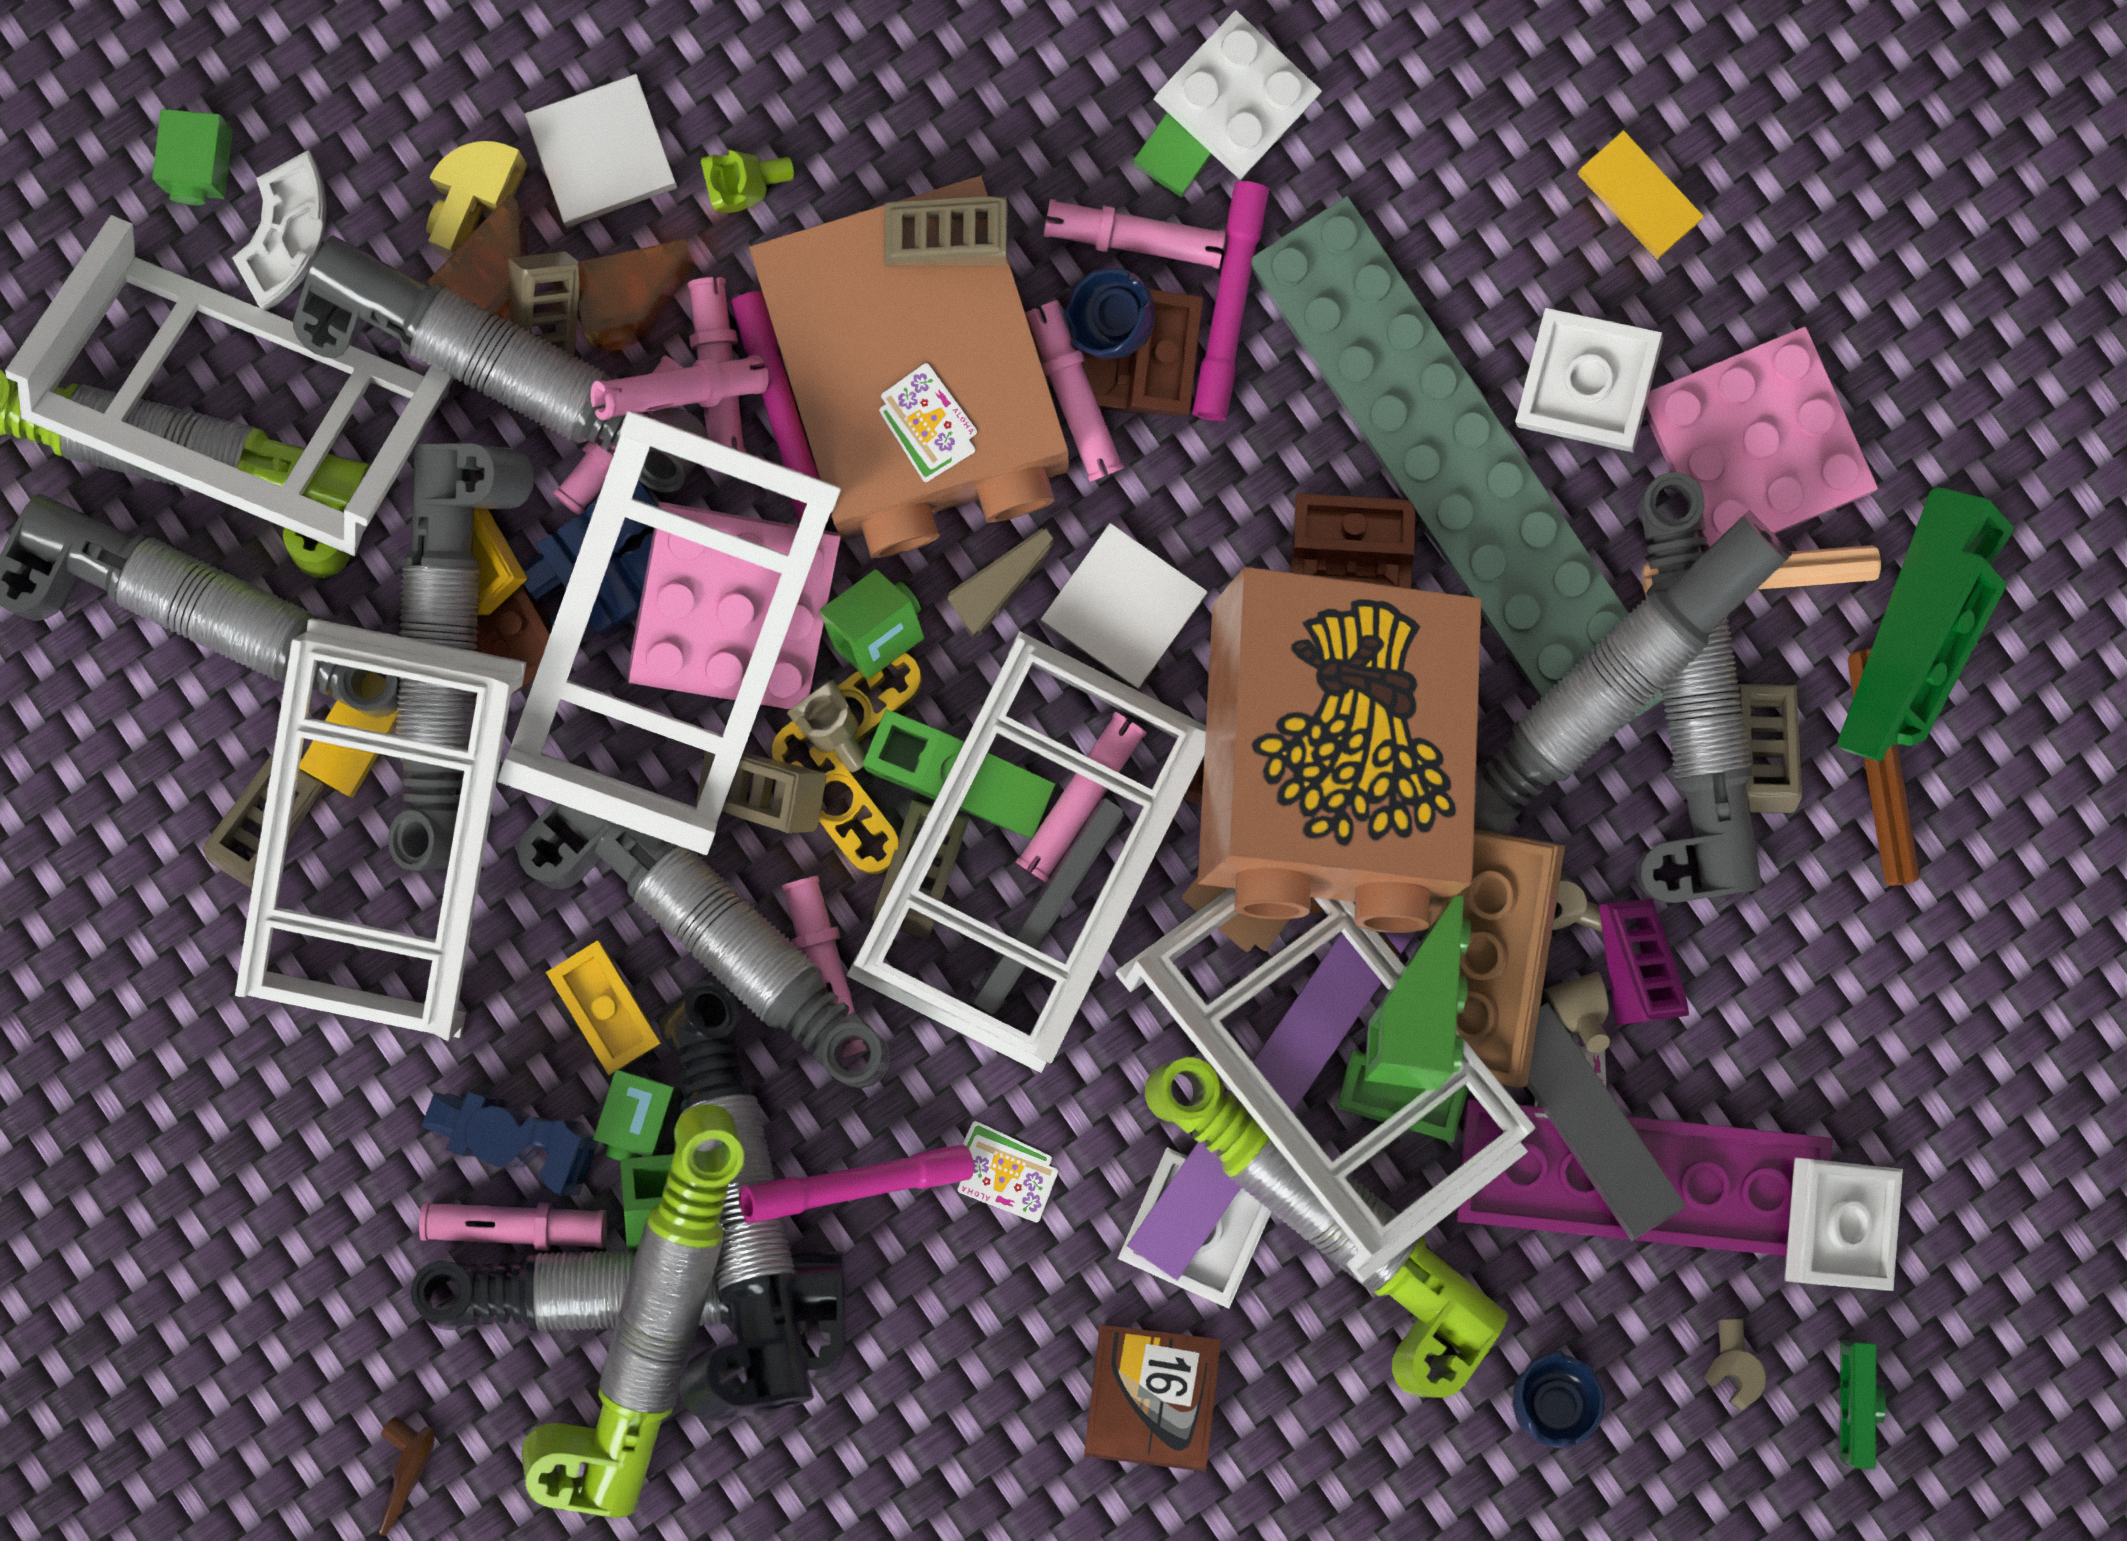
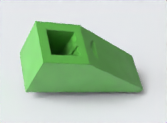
(923, 758)
(1415, 1025)

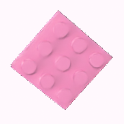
(1761, 437)
(708, 608)

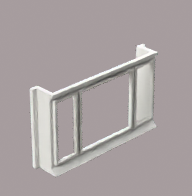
(80, 308)
(414, 659)
(608, 797)
(1115, 898)
(1325, 1178)

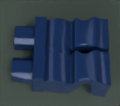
(624, 578)
(513, 1138)

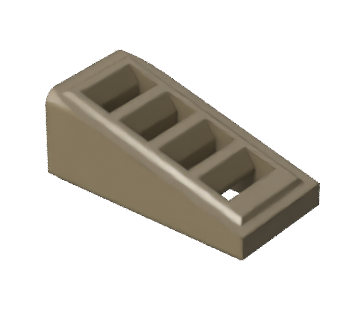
(945, 210)
(543, 268)
(990, 590)
(1768, 797)
(795, 799)
(245, 809)
(914, 921)

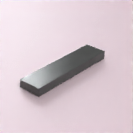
(1048, 904)
(1598, 1131)

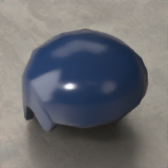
(1111, 313)
(1558, 1400)

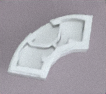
(288, 231)

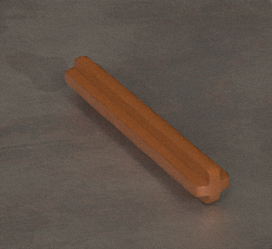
(1888, 802)

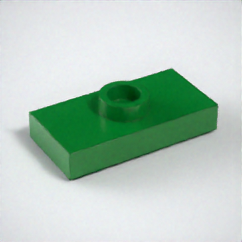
(1860, 1404)

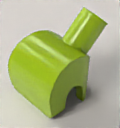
(741, 179)

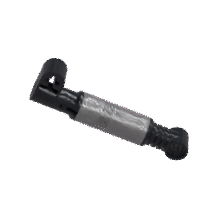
(755, 1257)
(590, 1288)

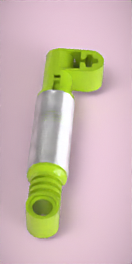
(219, 439)
(1413, 1278)
(651, 1333)

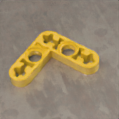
(877, 823)

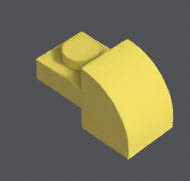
(475, 180)

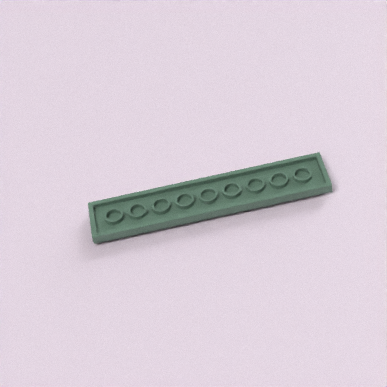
(1441, 444)

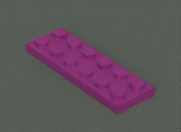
(1727, 1176)

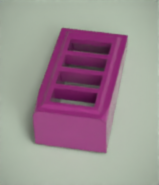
(1635, 997)

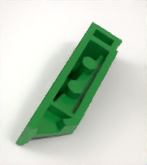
(1929, 623)

